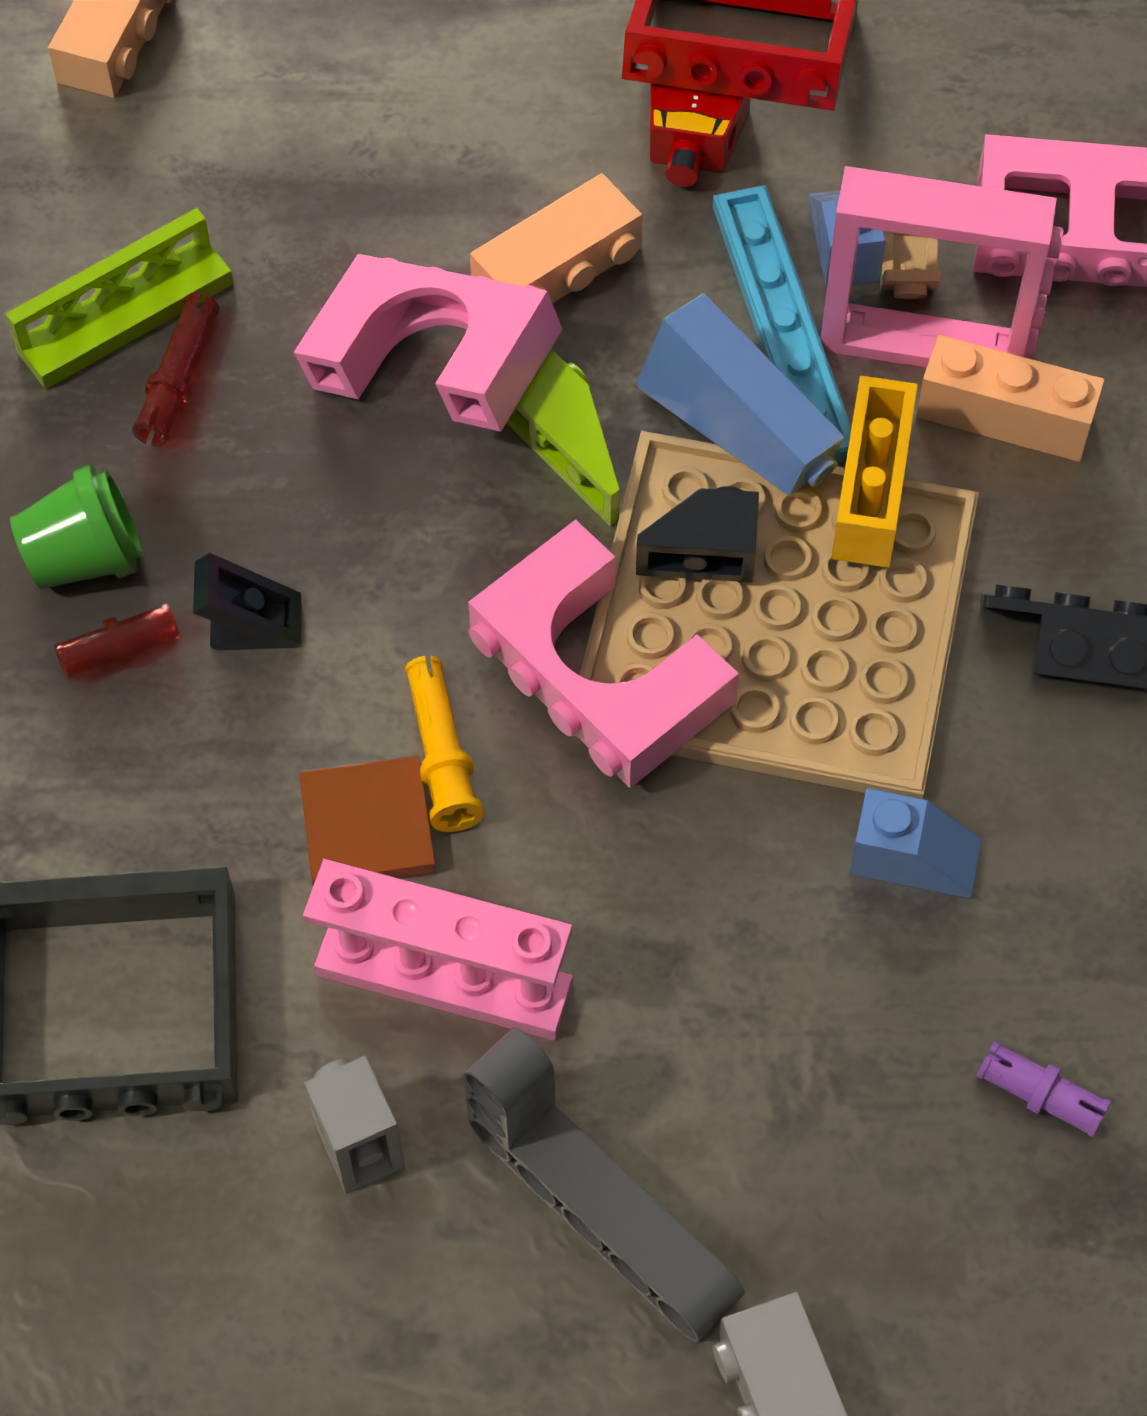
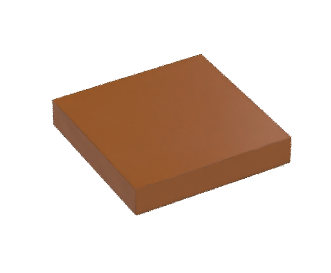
(368, 817)

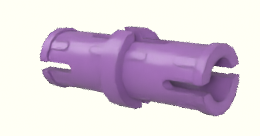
(1043, 1088)

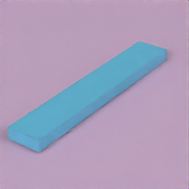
(778, 301)

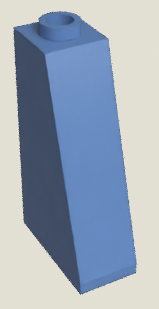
(738, 397)

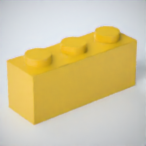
(874, 471)

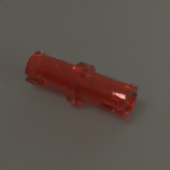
(116, 640)

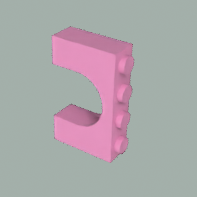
(389, 300)
(623, 724)

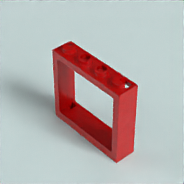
(739, 65)

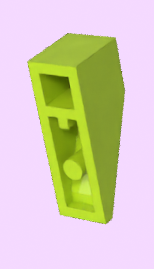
(565, 431)

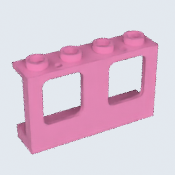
(1093, 179)

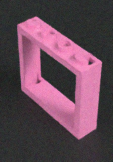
(945, 213)

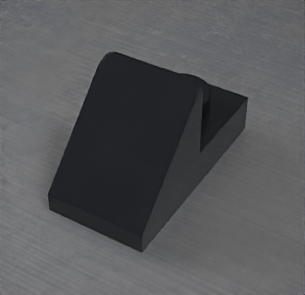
(245, 607)

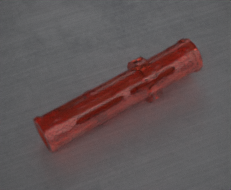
(168, 387)

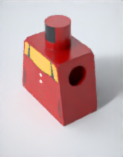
(693, 130)

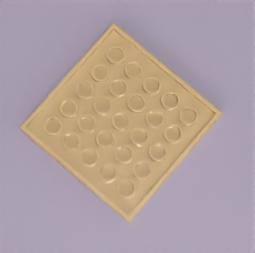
(829, 653)

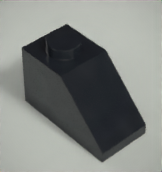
(703, 538)

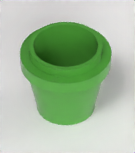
(78, 532)

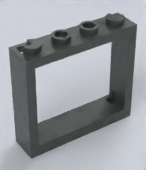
(117, 900)

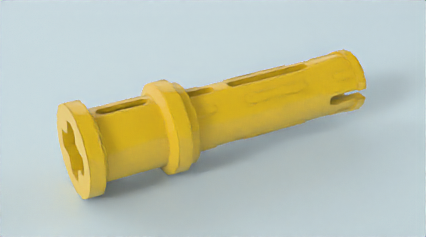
(445, 765)

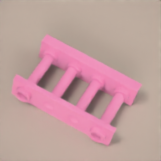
(440, 949)

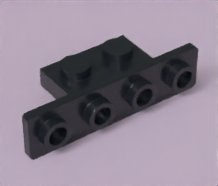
(1083, 640)

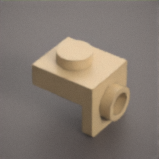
(909, 265)

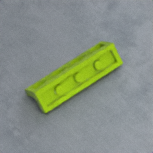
(120, 305)

